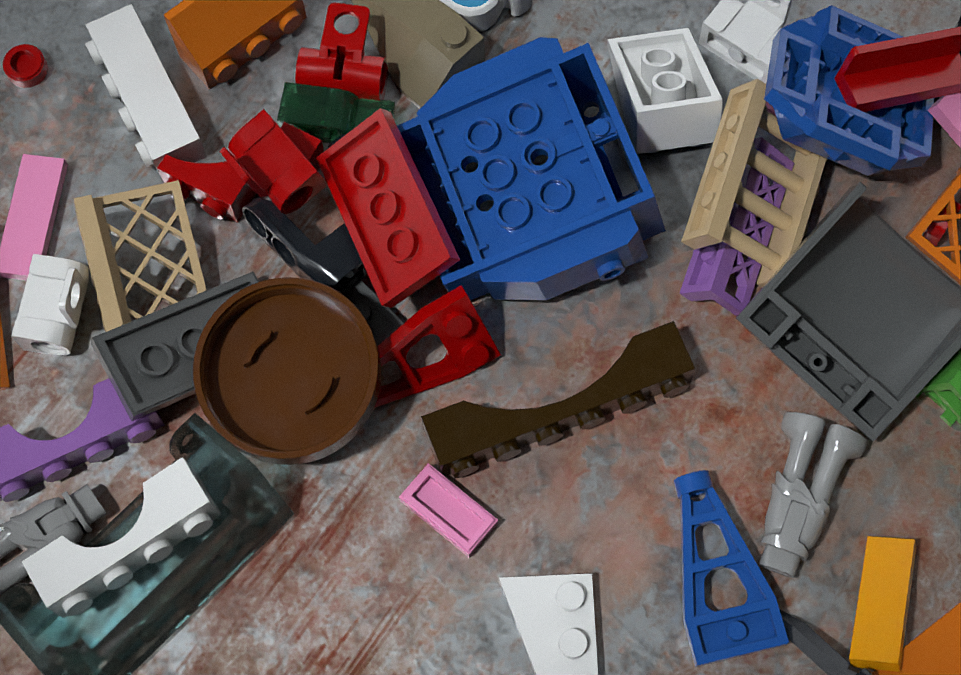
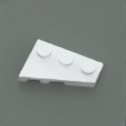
(555, 621)

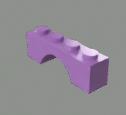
(106, 427)

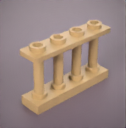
(723, 185)

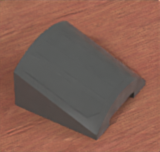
(858, 315)

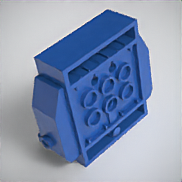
(548, 221)

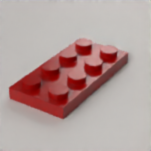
(387, 208)

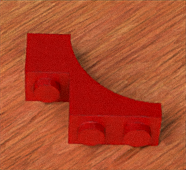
(218, 184)

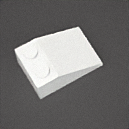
(665, 90)

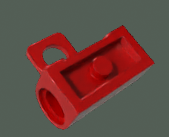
(342, 59)
(273, 164)

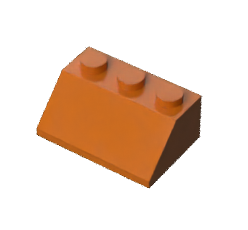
(226, 34)

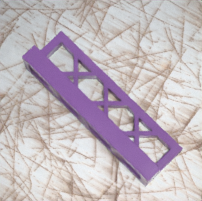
(713, 264)

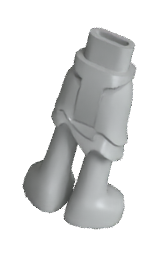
(795, 512)
(44, 525)

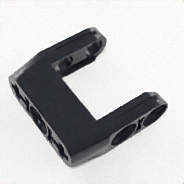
(329, 262)

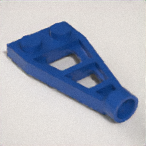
(735, 630)

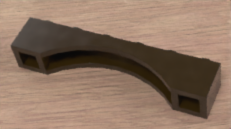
(472, 433)

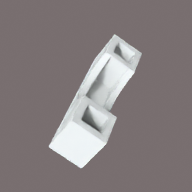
(173, 509)

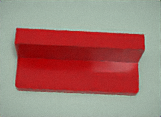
(902, 70)

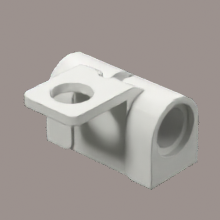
(745, 33)
(51, 305)

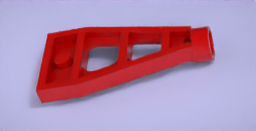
(461, 333)

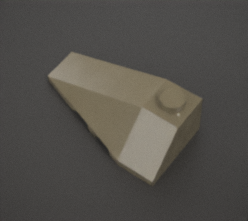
(422, 44)

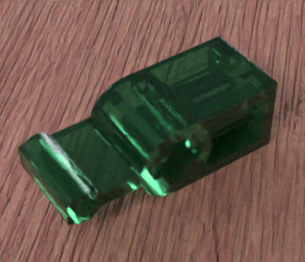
(325, 110)

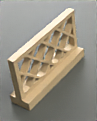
(101, 254)

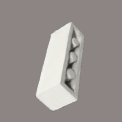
(144, 87)

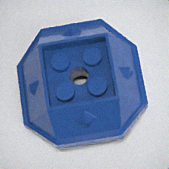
(814, 112)

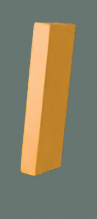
(883, 604)

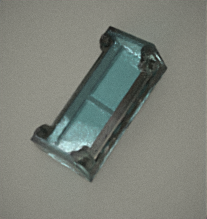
(137, 618)

